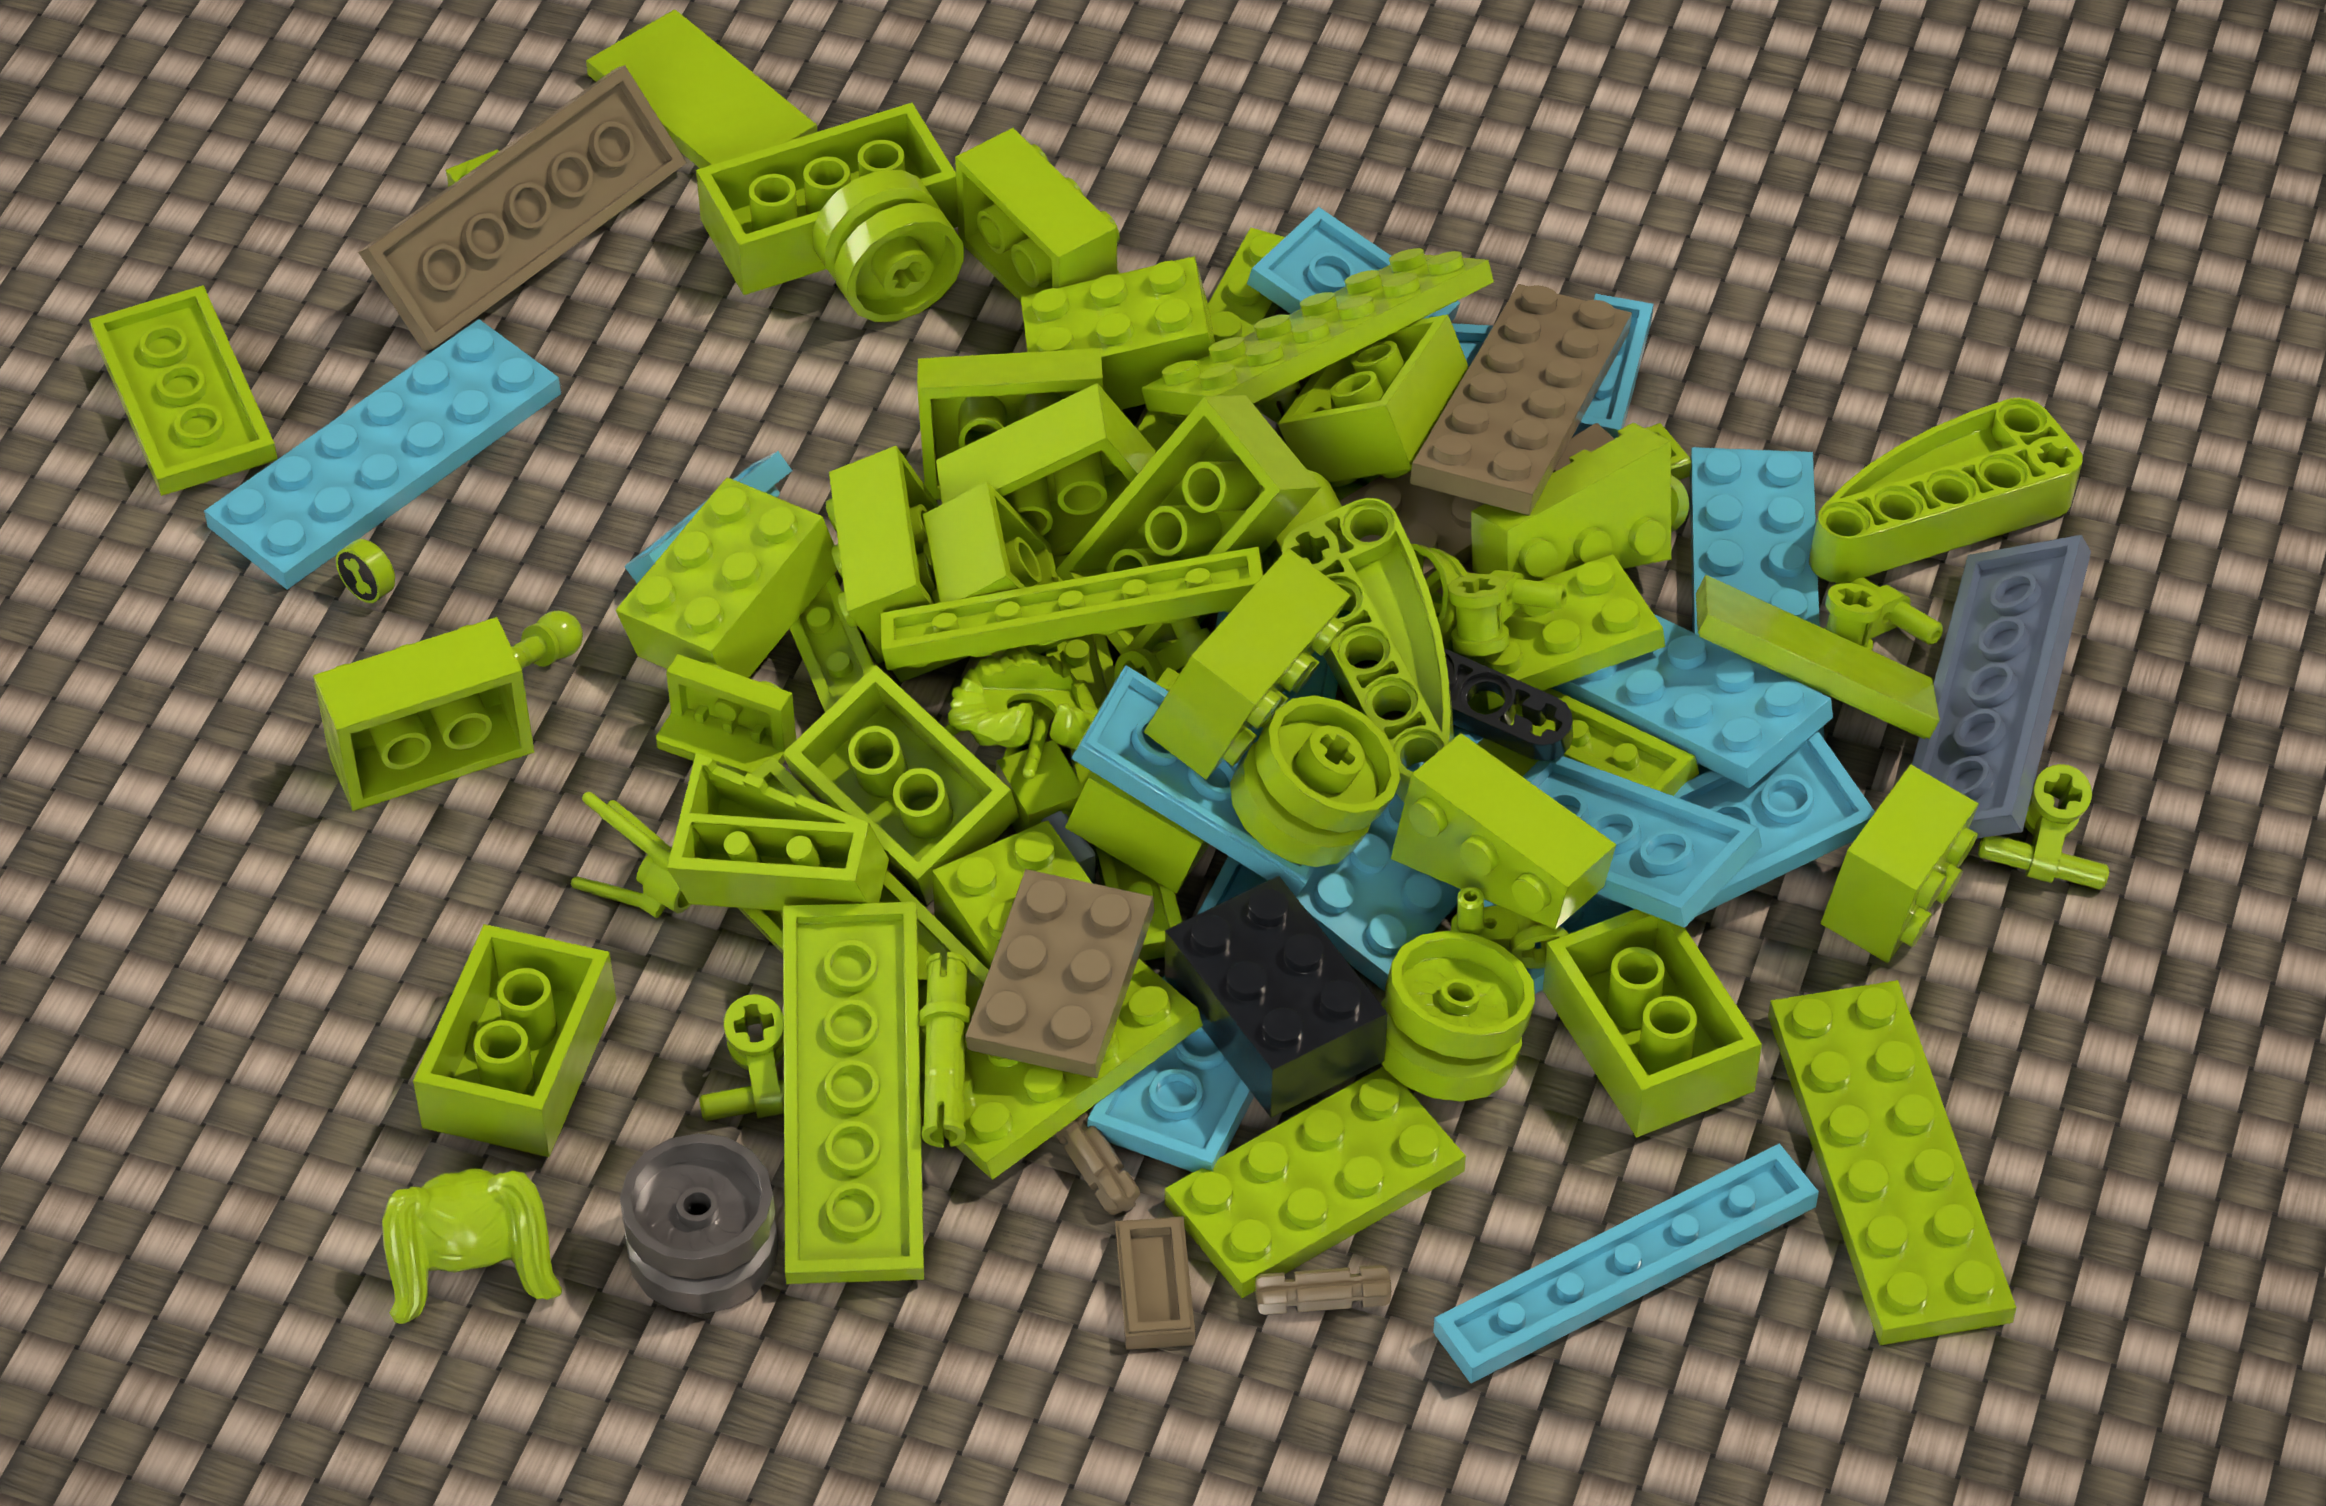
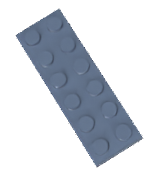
(2003, 676)

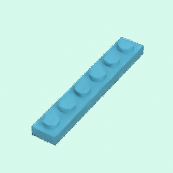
(1624, 1263)

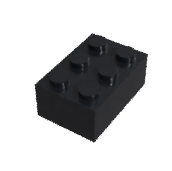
(1276, 996)

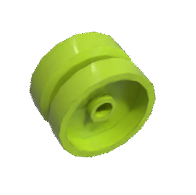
(888, 245)
(1314, 781)
(1455, 1015)

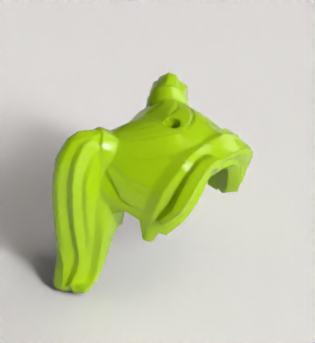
(464, 1225)

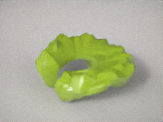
(1021, 675)

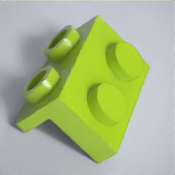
(725, 716)

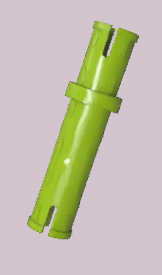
(945, 1025)

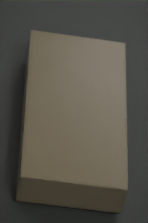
(1154, 1283)

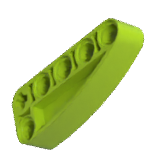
(1948, 490)
(1388, 623)

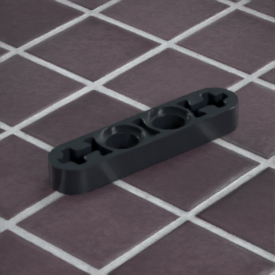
(1471, 677)

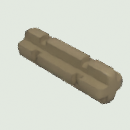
(1099, 1165)
(1323, 1289)

